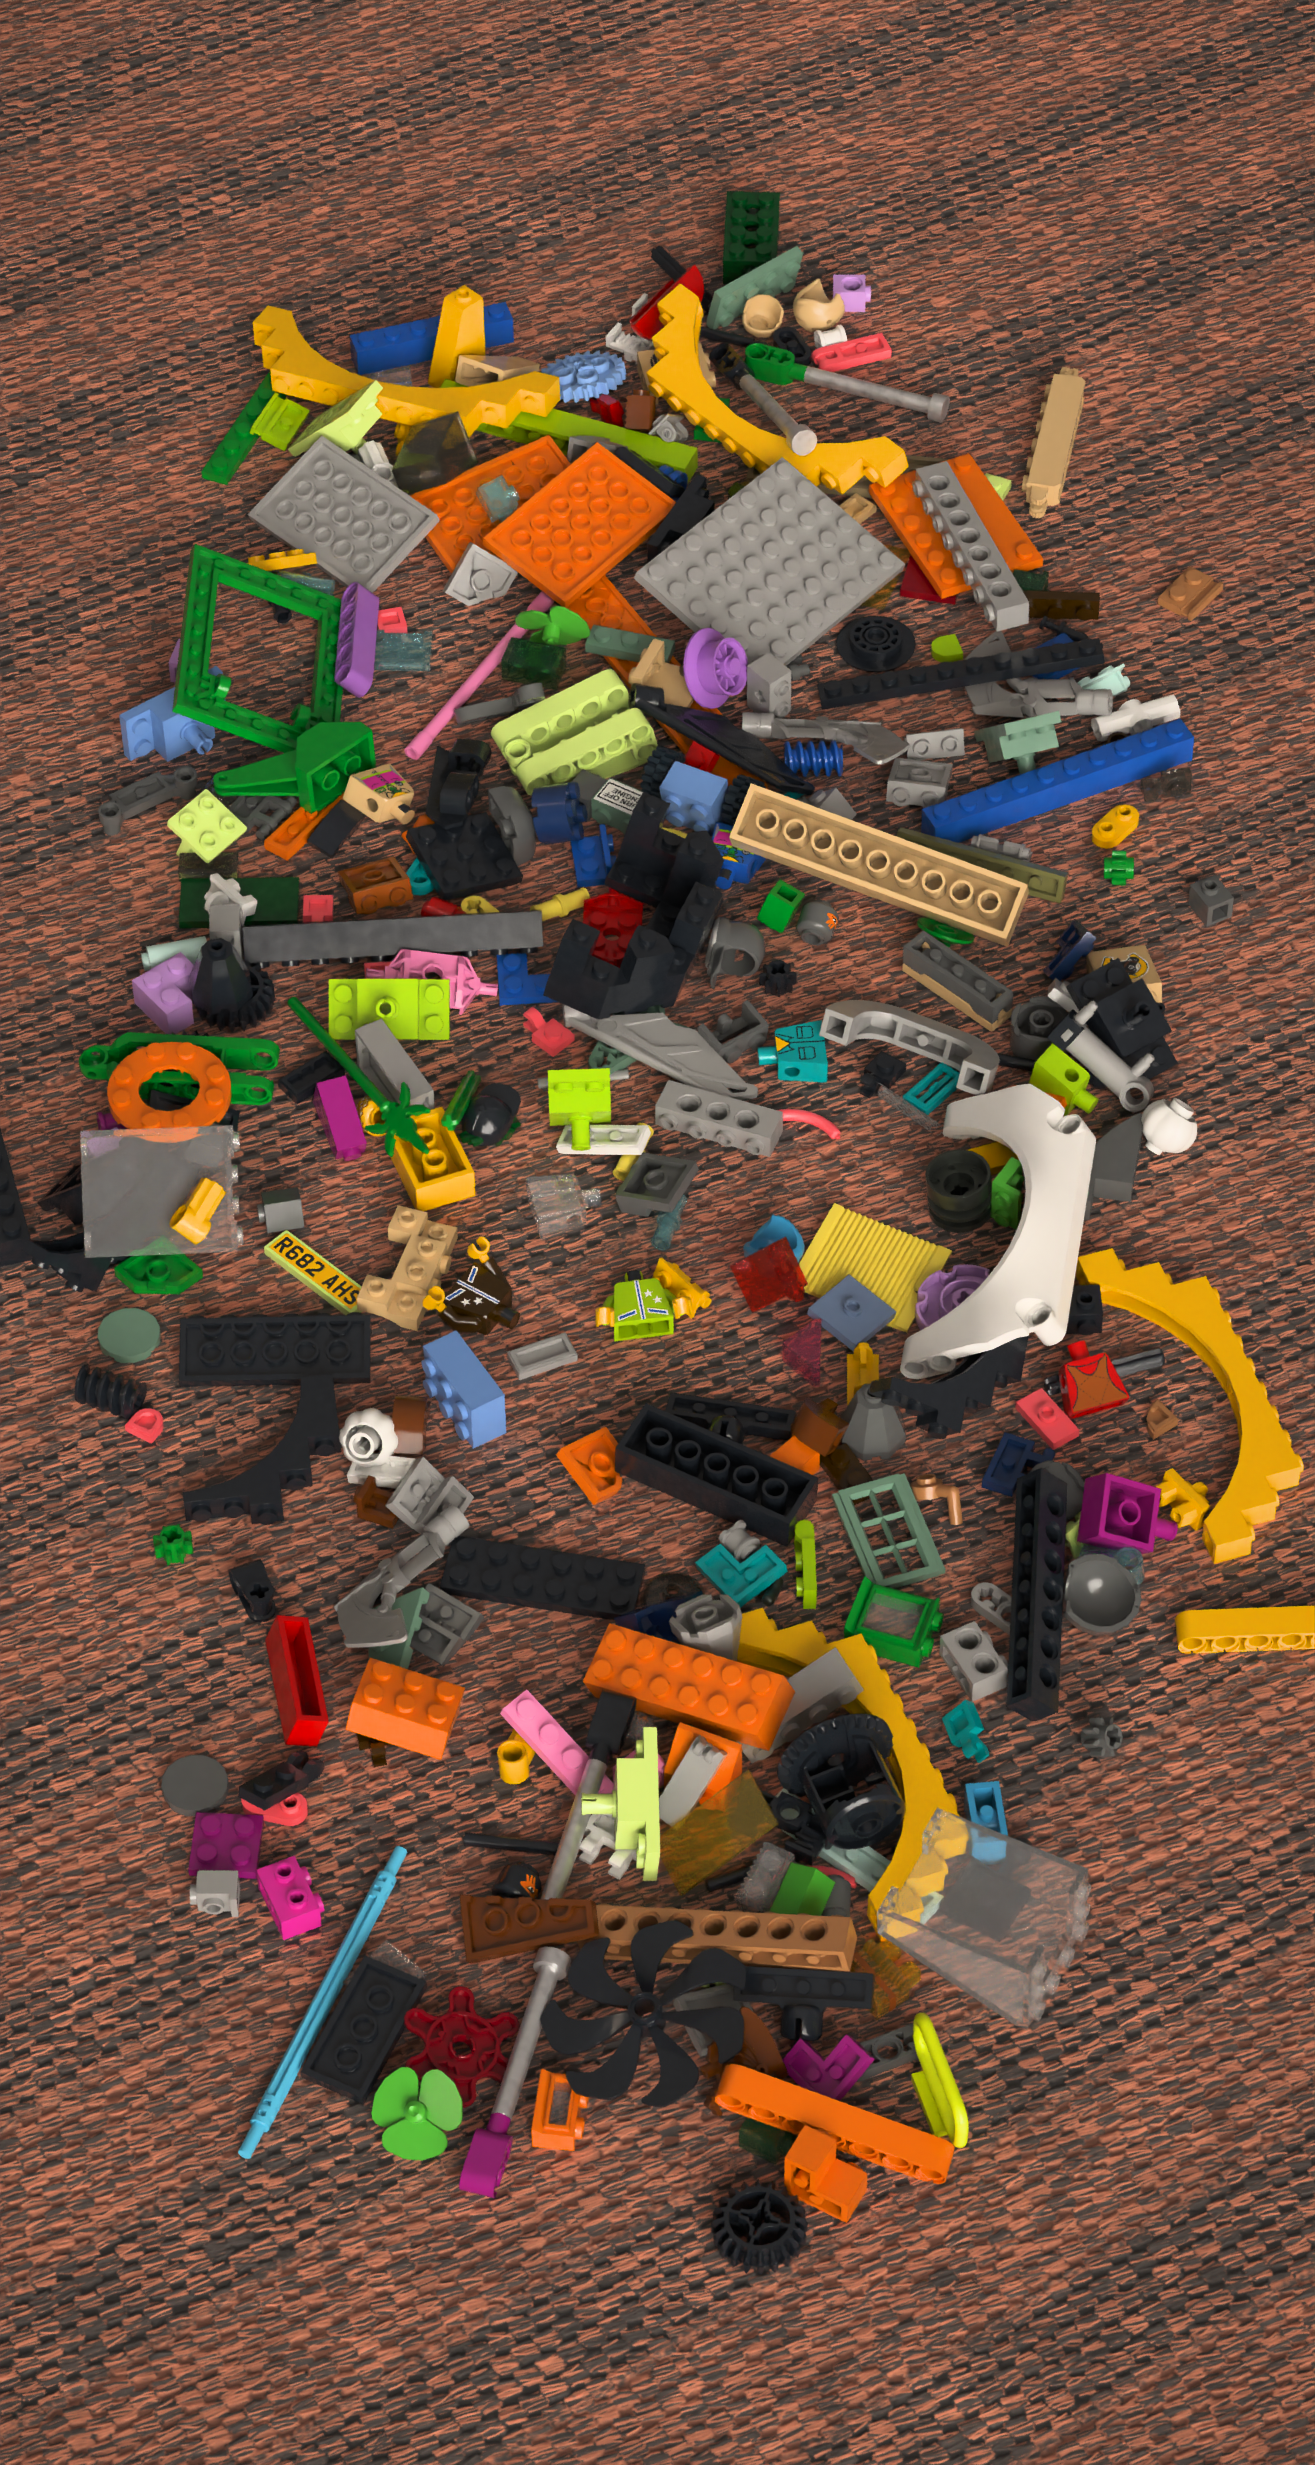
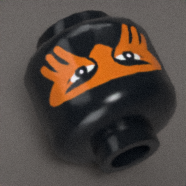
(517, 1881)

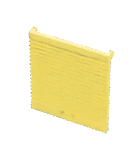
(876, 1256)

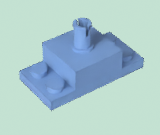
(158, 728)

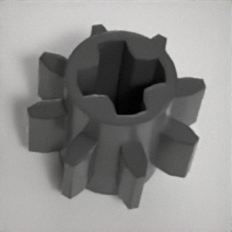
(1101, 1736)

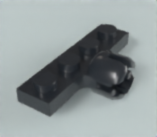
(732, 1418)
(806, 1995)

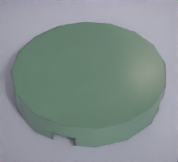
(129, 1335)

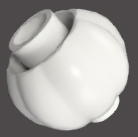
(1169, 1126)
(368, 1432)

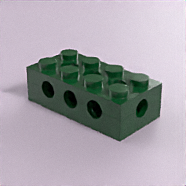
(747, 211)

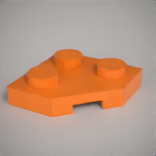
(593, 1465)

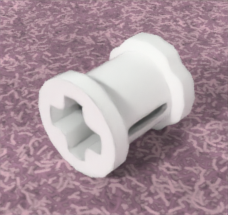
(829, 337)

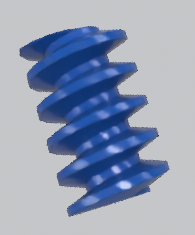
(813, 758)

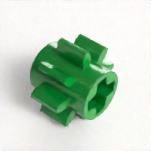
(1118, 867)
(173, 1544)

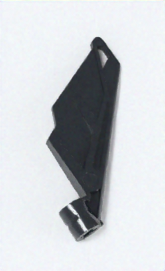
(720, 737)

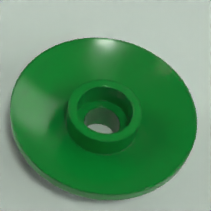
(945, 933)

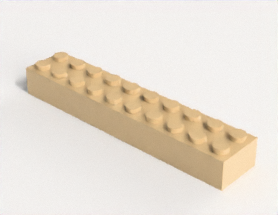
(879, 865)

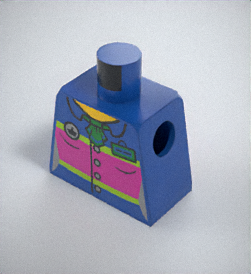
(738, 863)

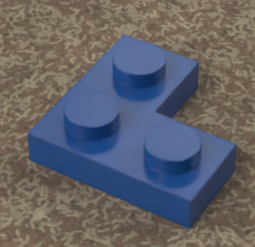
(515, 983)

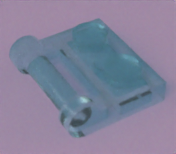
(403, 651)

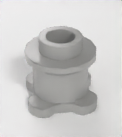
(739, 1542)

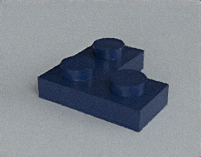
(1075, 943)

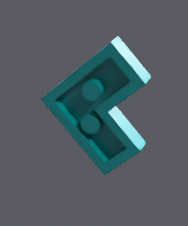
(741, 1580)

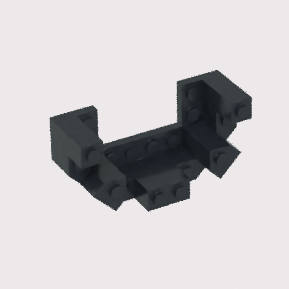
(667, 874)

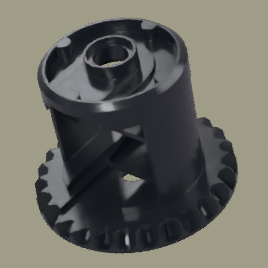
(827, 1781)

